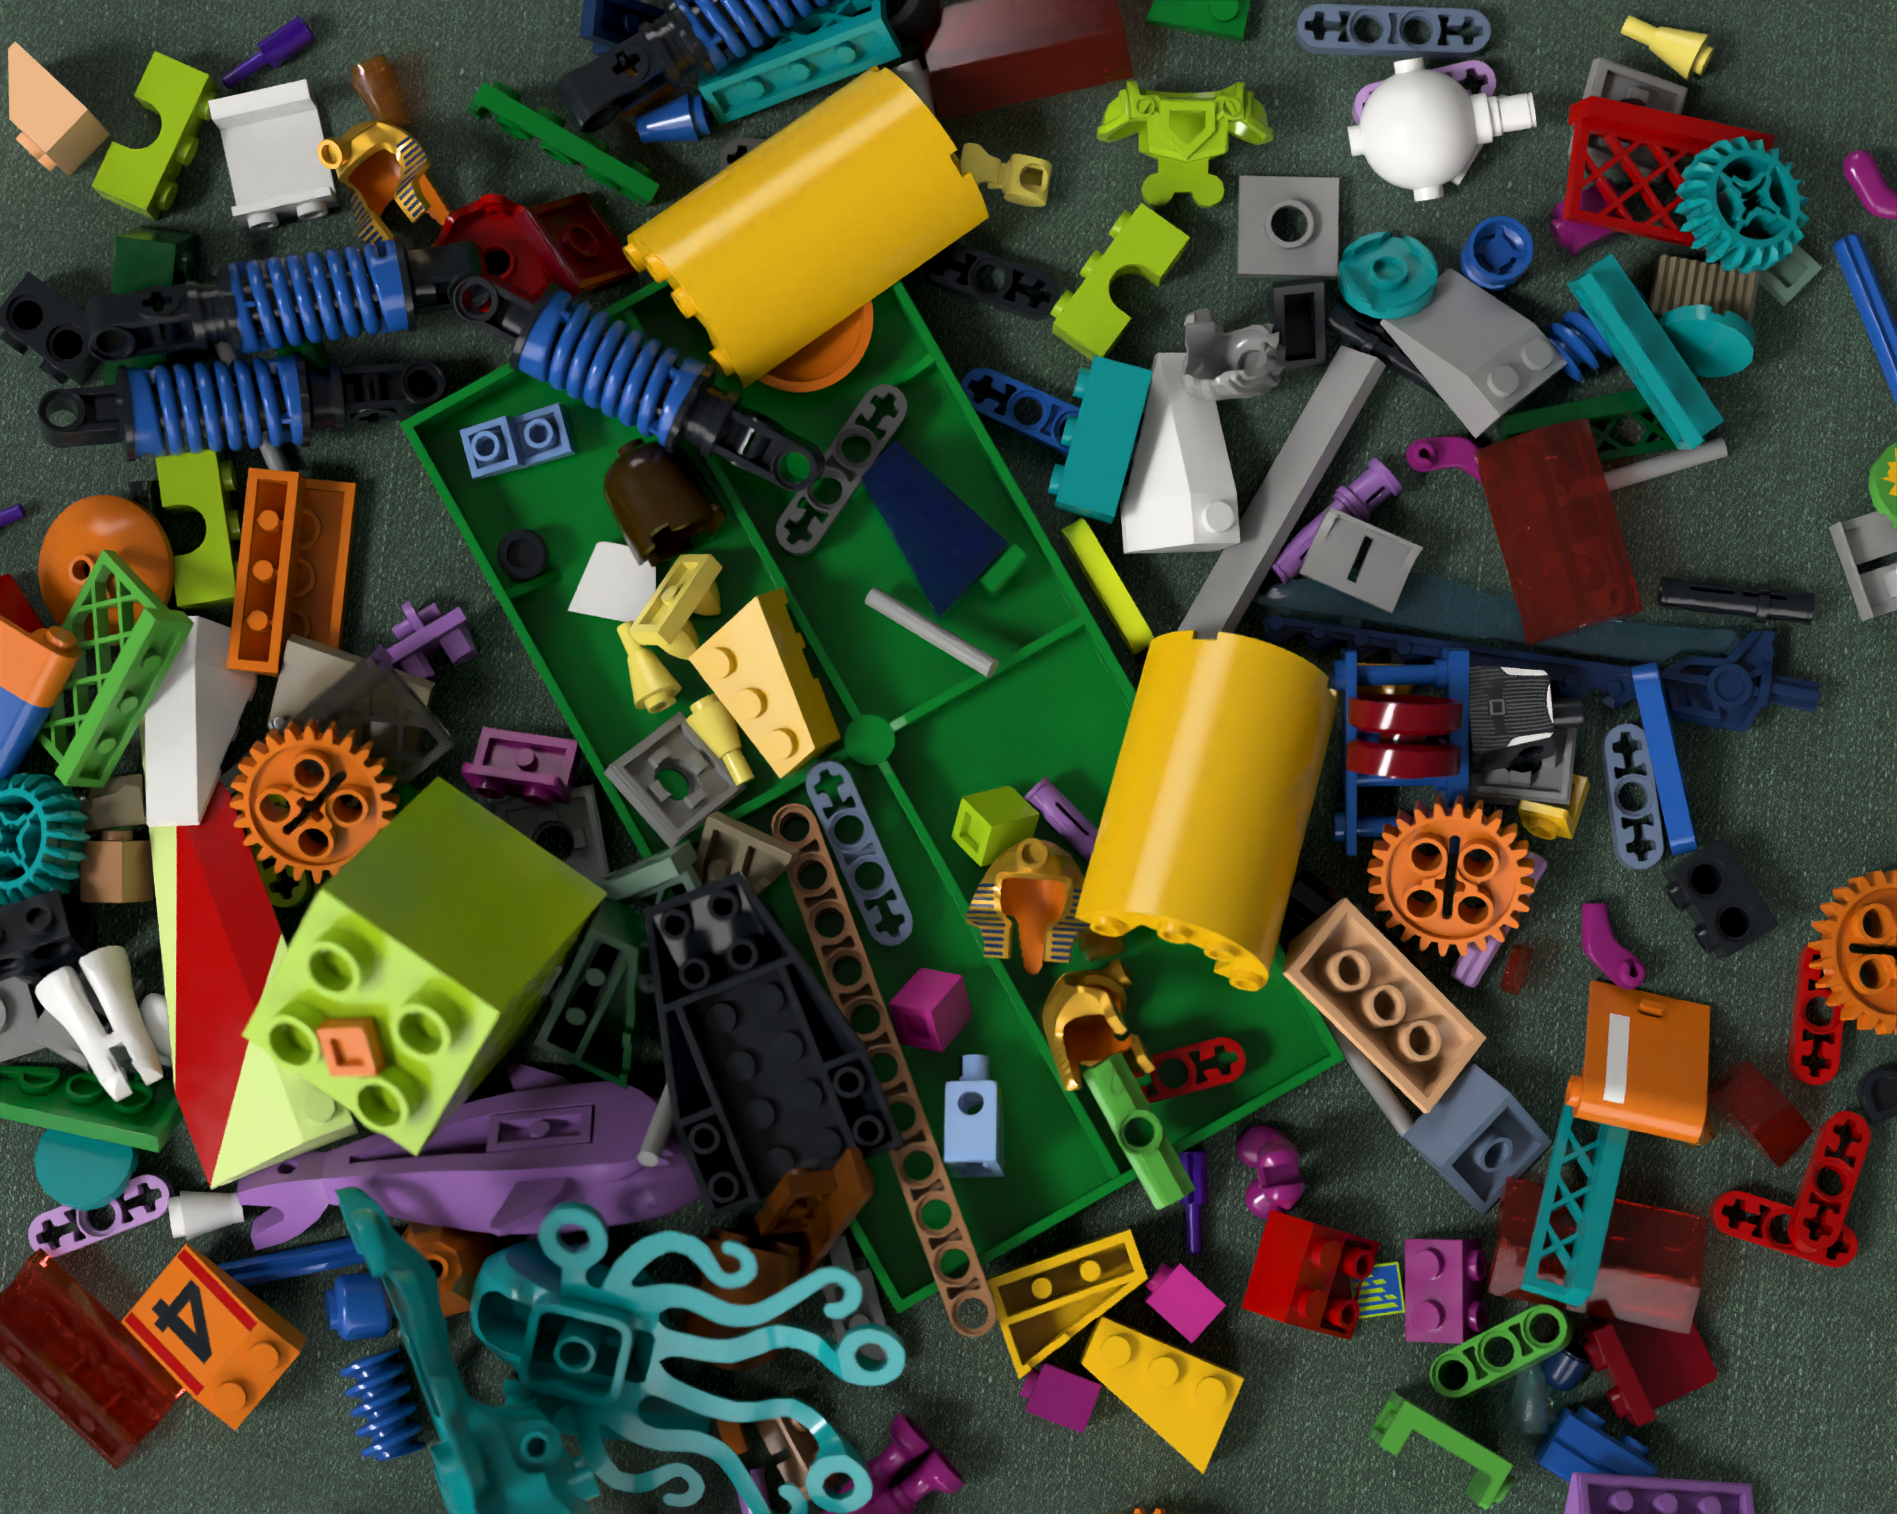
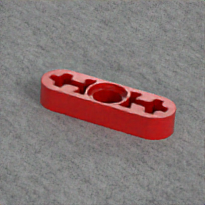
(1800, 1023)
(1213, 1074)
(1803, 1211)
(1743, 1230)

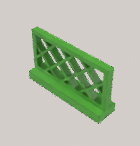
(123, 688)

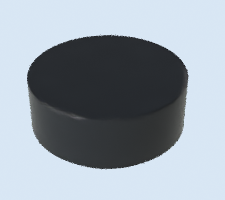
(523, 554)

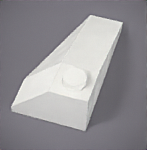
(1181, 473)
(192, 726)

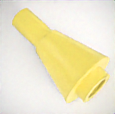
(1680, 49)
(650, 680)
(720, 733)

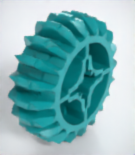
(1760, 204)
(40, 842)

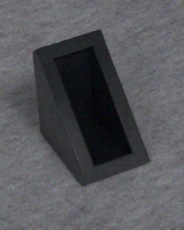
(1299, 316)

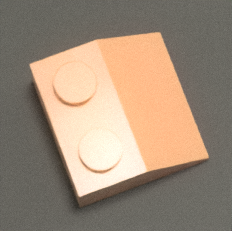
(52, 121)

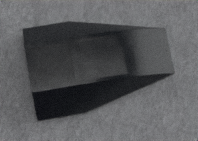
(755, 1049)

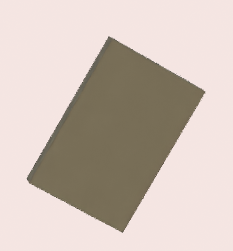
(313, 666)

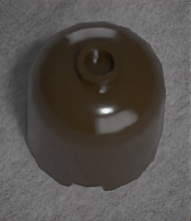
(660, 501)

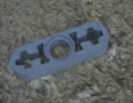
(1649, 832)

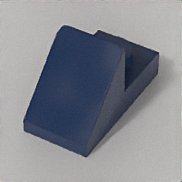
(614, 21)

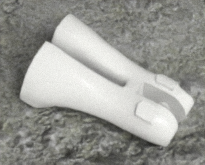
(110, 978)

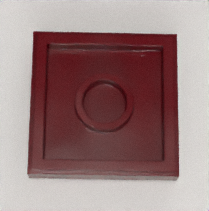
(576, 245)

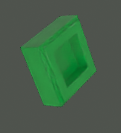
(1003, 571)

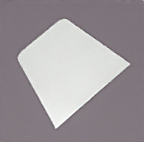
(614, 584)

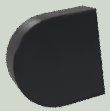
(1878, 1094)

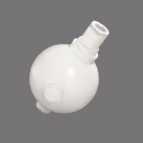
(1426, 127)

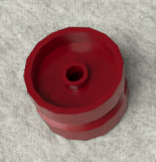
(1404, 741)

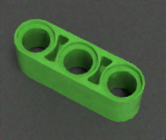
(1476, 1351)

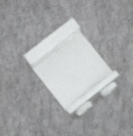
(273, 155)

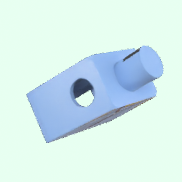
(974, 1142)

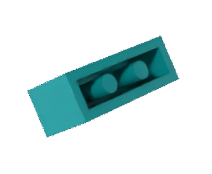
(1100, 438)

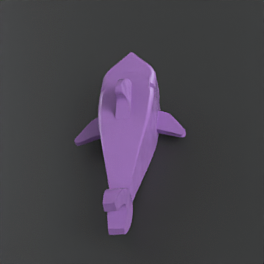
(493, 1165)

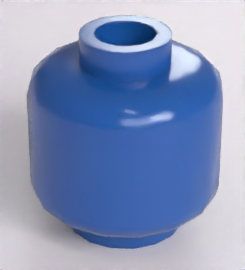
(359, 1307)

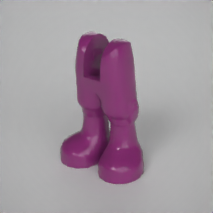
(1277, 1168)
(932, 1474)

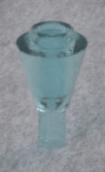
(1532, 1403)

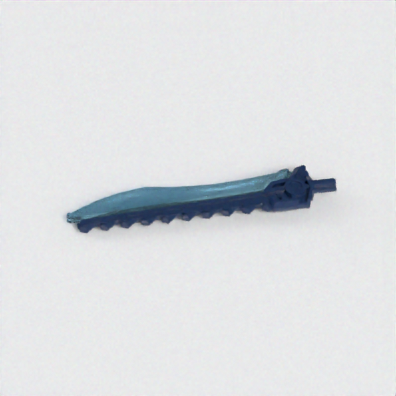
(1697, 689)

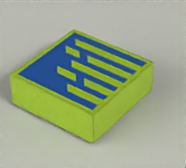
(1380, 1291)

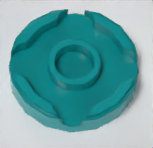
(1387, 275)
(1709, 341)
(82, 1169)

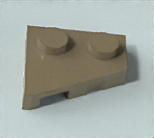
(735, 847)

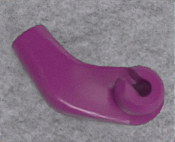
(1870, 185)
(1444, 453)
(1604, 950)

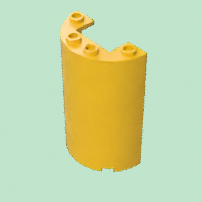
(811, 224)
(1211, 799)

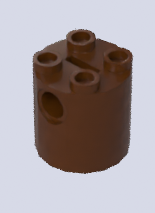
(776, 1271)

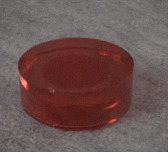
(1516, 968)

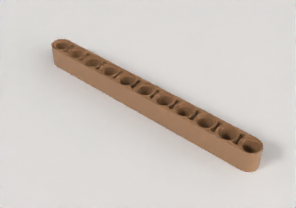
(899, 1090)

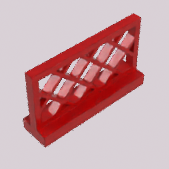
(1639, 127)

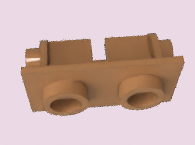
(790, 1434)

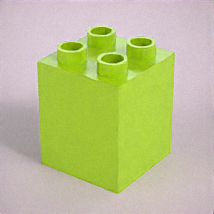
(441, 938)

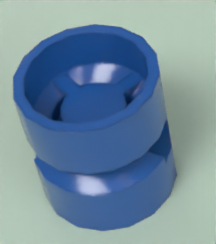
(1496, 254)

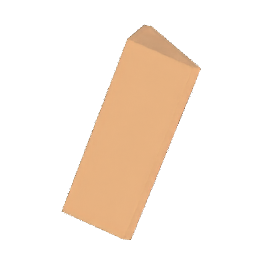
(1382, 1003)

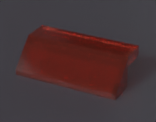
(1021, 51)
(1558, 530)
(1646, 1267)
(82, 1360)

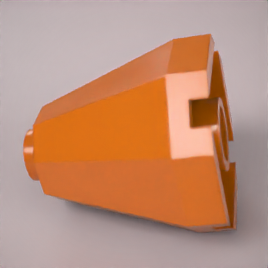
(460, 1255)

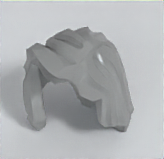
(1230, 363)

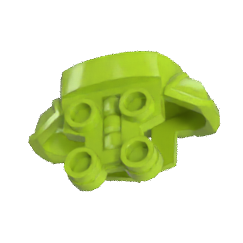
(1184, 135)

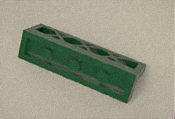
(1597, 411)

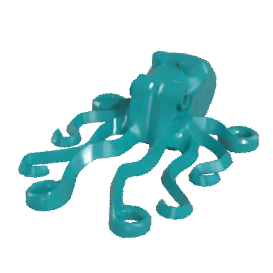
(599, 1340)
(488, 1453)

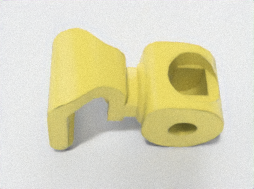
(1022, 179)

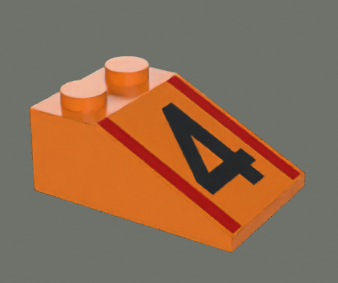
(213, 1335)

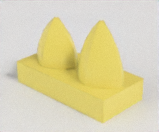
(684, 590)

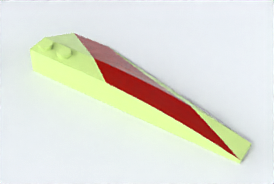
(217, 964)

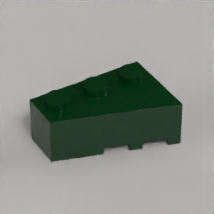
(149, 259)
(603, 998)

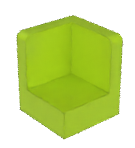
(993, 823)

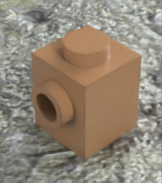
(116, 869)

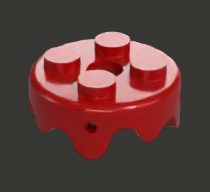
(492, 227)

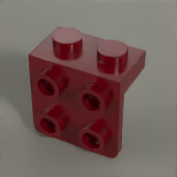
(1647, 1365)

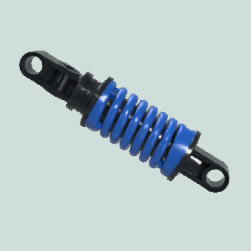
(661, 53)
(286, 301)
(633, 382)
(235, 401)

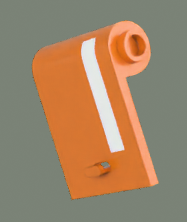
(1643, 1063)

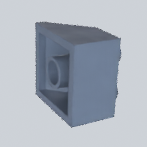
(1478, 1138)

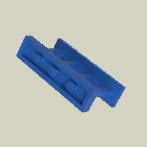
(1446, 674)

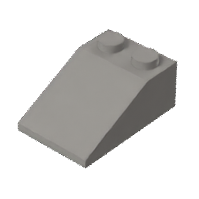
(1475, 351)

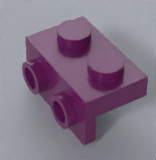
(523, 766)
(1444, 1290)

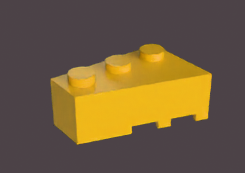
(767, 685)
(1061, 1293)
(1164, 1385)

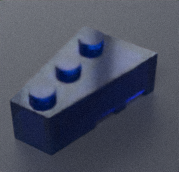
(932, 528)

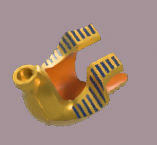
(382, 165)
(1042, 891)
(1082, 1021)

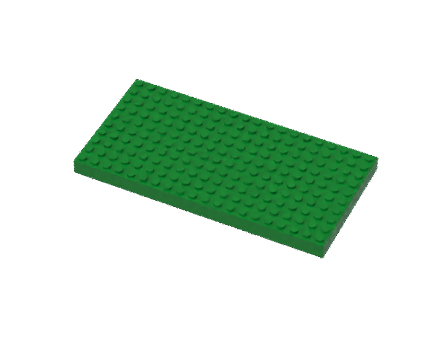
(915, 742)

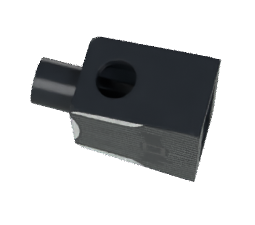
(1515, 716)

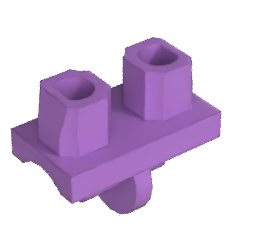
(449, 632)

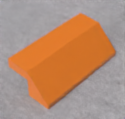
(290, 567)

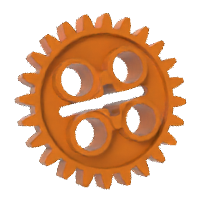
(280, 771)
(1499, 881)
(1877, 1000)

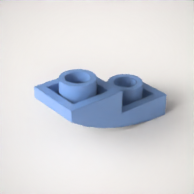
(518, 441)

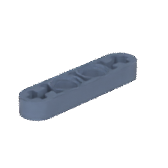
(1392, 22)
(855, 853)

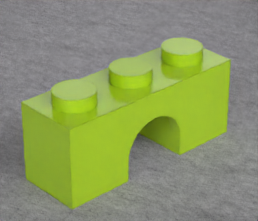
(147, 176)
(1141, 246)
(203, 486)

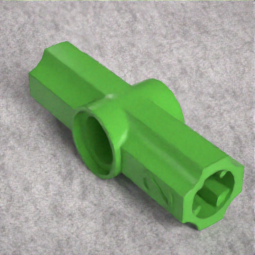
(1152, 1161)

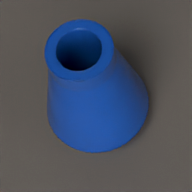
(676, 121)

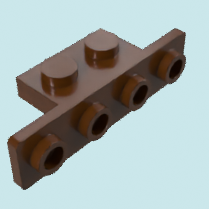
(816, 1206)

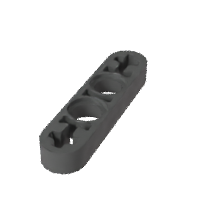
(845, 472)

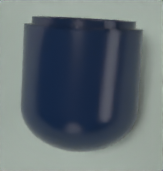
(1566, 1368)

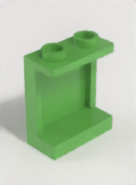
(1401, 1416)

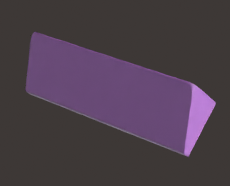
(1652, 1495)

